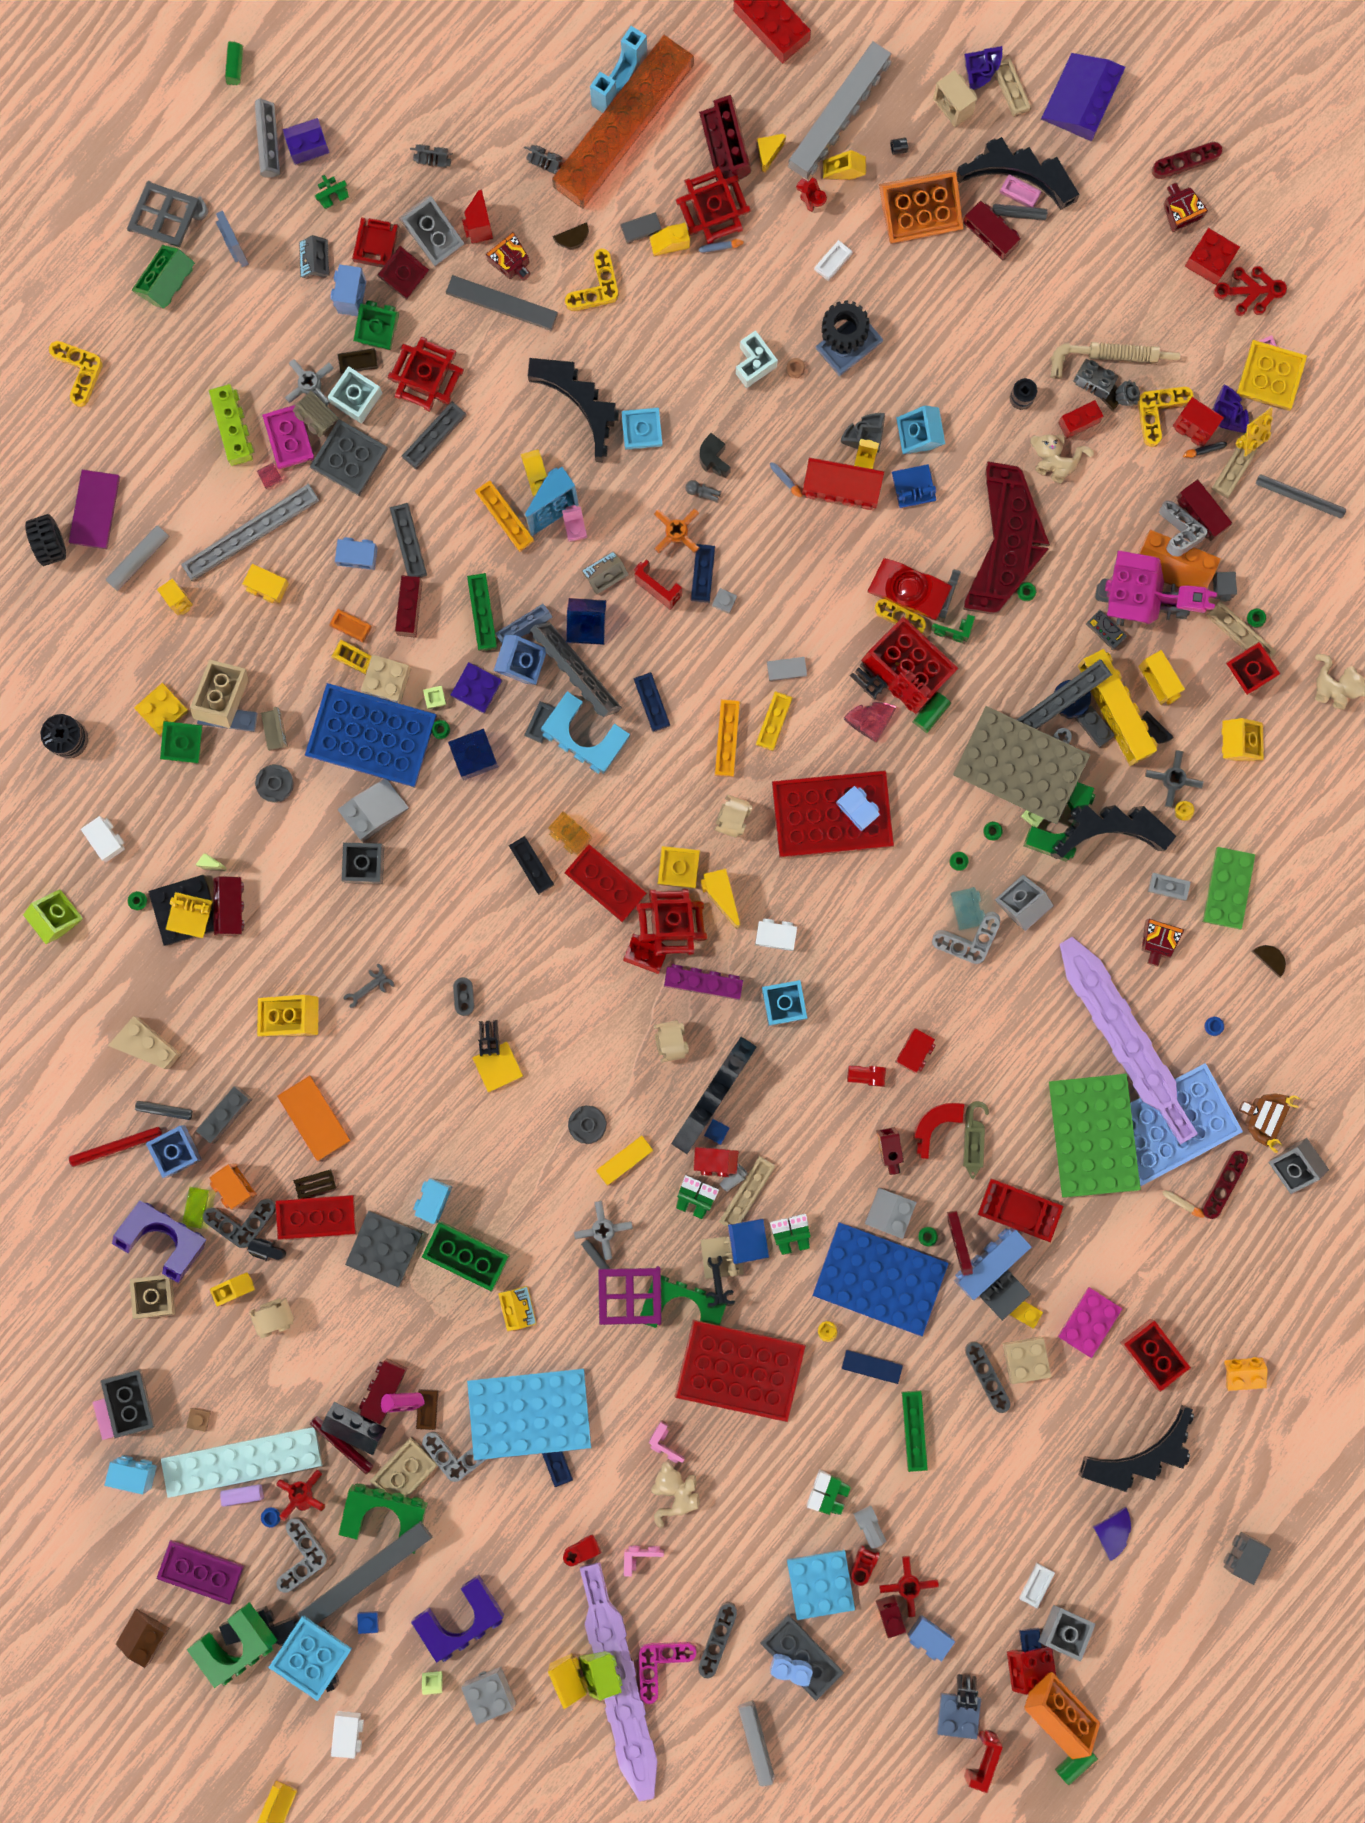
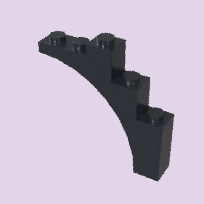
(1023, 164)
(561, 377)
(1139, 824)
(713, 1095)
(1168, 1449)
(280, 1630)

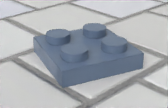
(957, 1721)

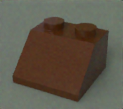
(141, 1638)

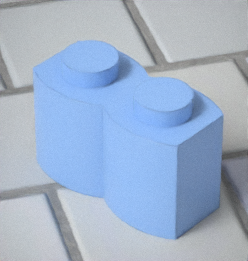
(858, 808)
(787, 1669)

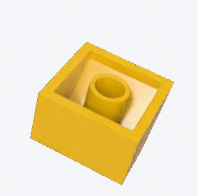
(1242, 740)
(568, 1680)

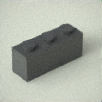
(224, 1114)

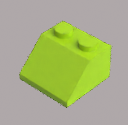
(52, 916)
(601, 1675)

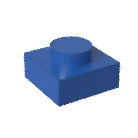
(716, 1131)
(368, 1622)

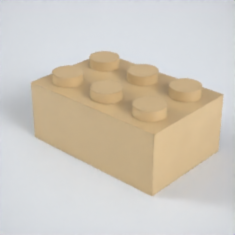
(219, 693)

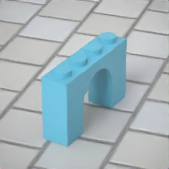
(632, 54)
(598, 756)

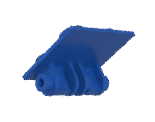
(914, 486)

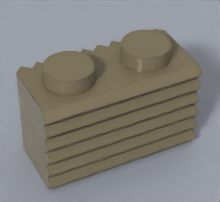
(315, 414)

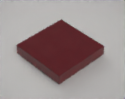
(403, 272)

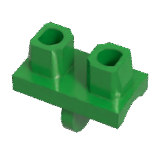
(324, 198)

